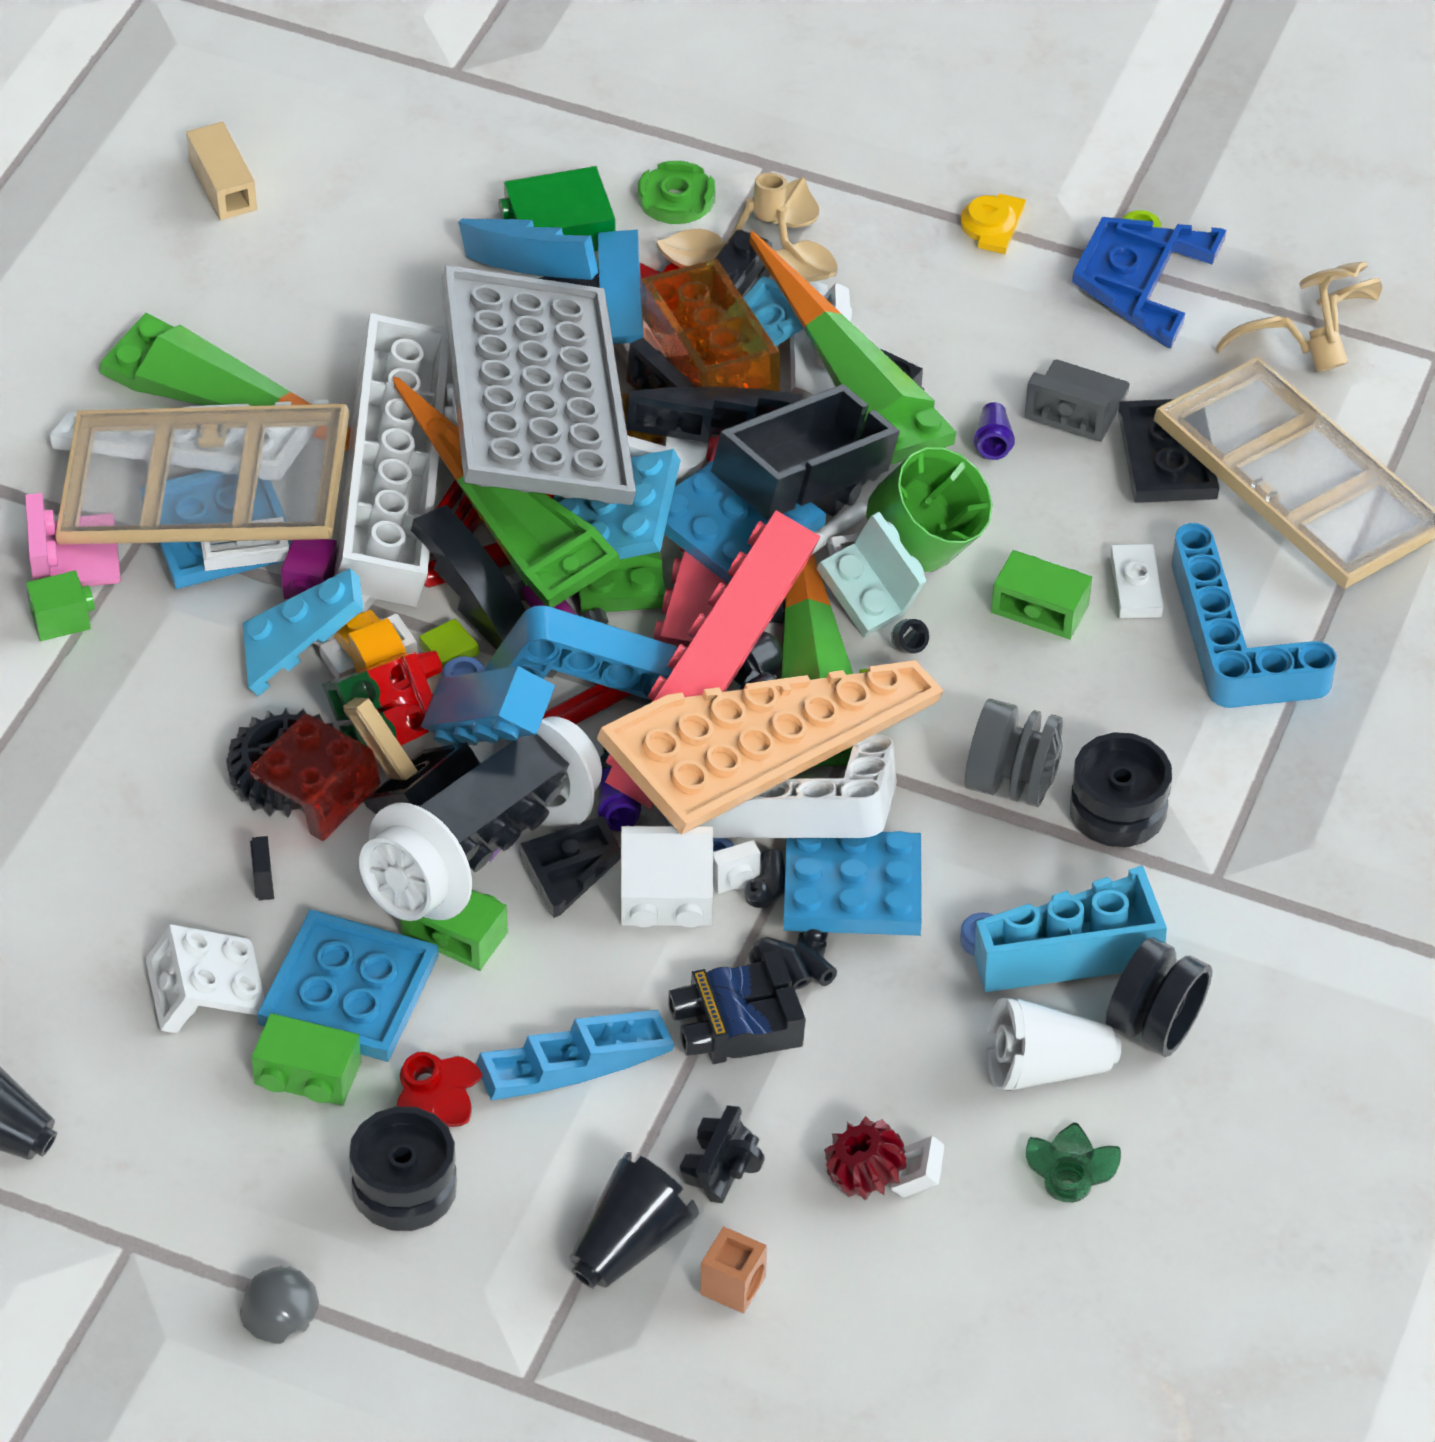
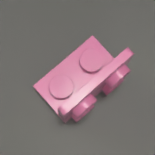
(93, 562)

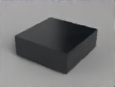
(262, 868)

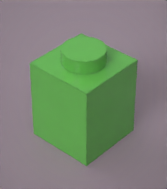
(59, 605)

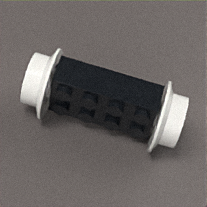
(424, 854)

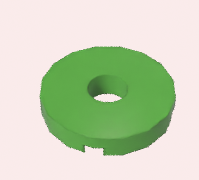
(676, 208)

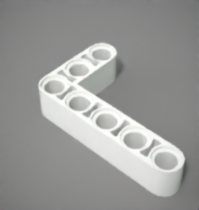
(821, 807)

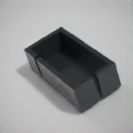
(804, 451)

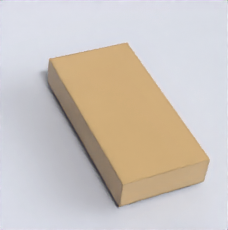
(379, 738)

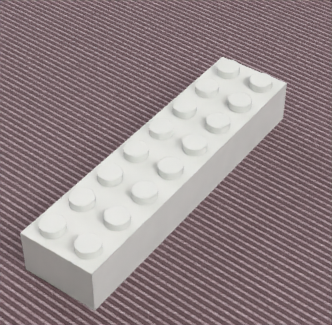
(391, 459)

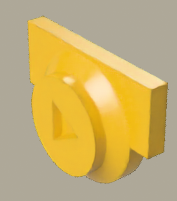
(992, 220)

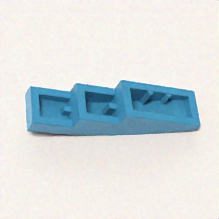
(528, 249)
(622, 283)
(570, 1057)

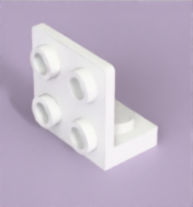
(203, 970)

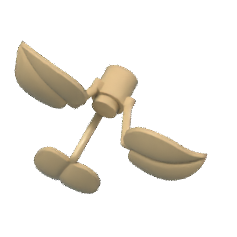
(773, 202)
(1325, 342)

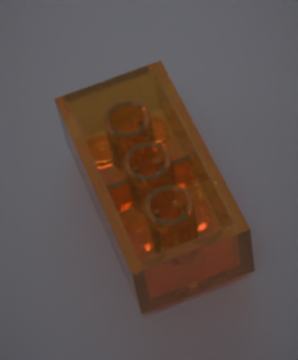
(709, 328)

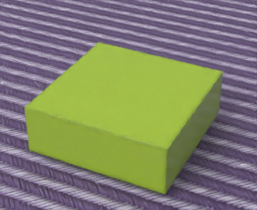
(449, 641)

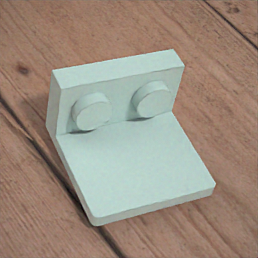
(874, 576)

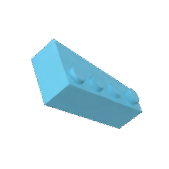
(1070, 935)

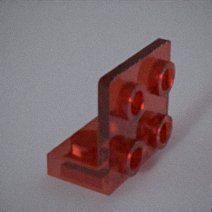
(320, 772)

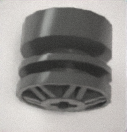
(1013, 752)

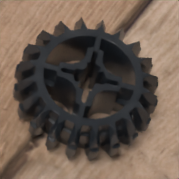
(248, 748)

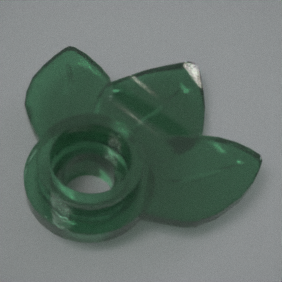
(1072, 1159)

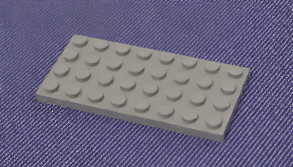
(536, 386)

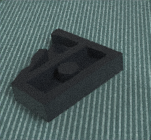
(570, 861)

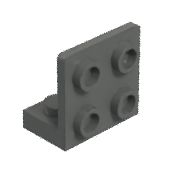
(1075, 399)

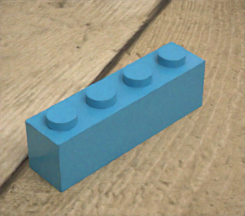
(487, 706)

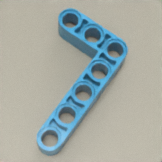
(584, 649)
(1231, 670)

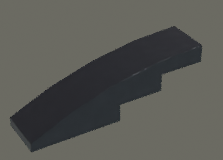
(700, 411)
(470, 571)

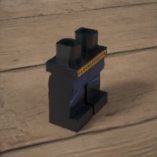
(739, 1010)

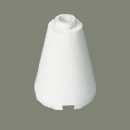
(1046, 1045)

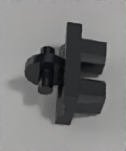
(728, 1154)

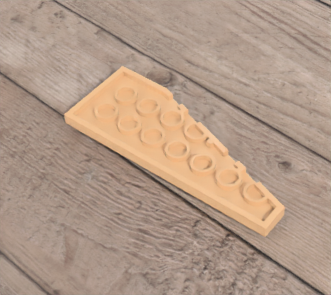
(729, 746)

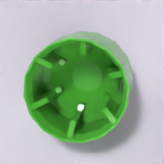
(934, 504)

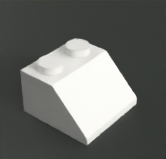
(666, 876)

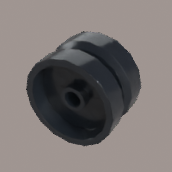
(1120, 789)
(1159, 996)
(403, 1168)

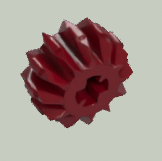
(865, 1158)

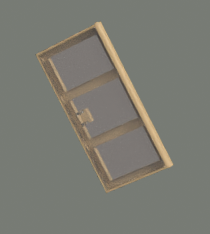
(1300, 471)
(203, 474)

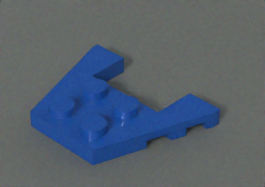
(1127, 262)

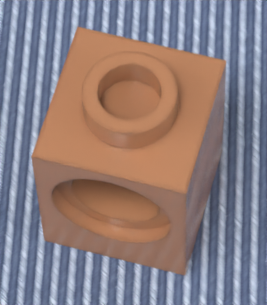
(733, 1269)

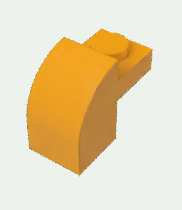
(369, 640)

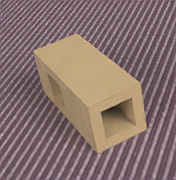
(221, 170)

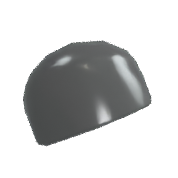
(278, 1304)

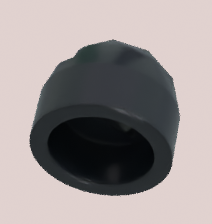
(915, 640)

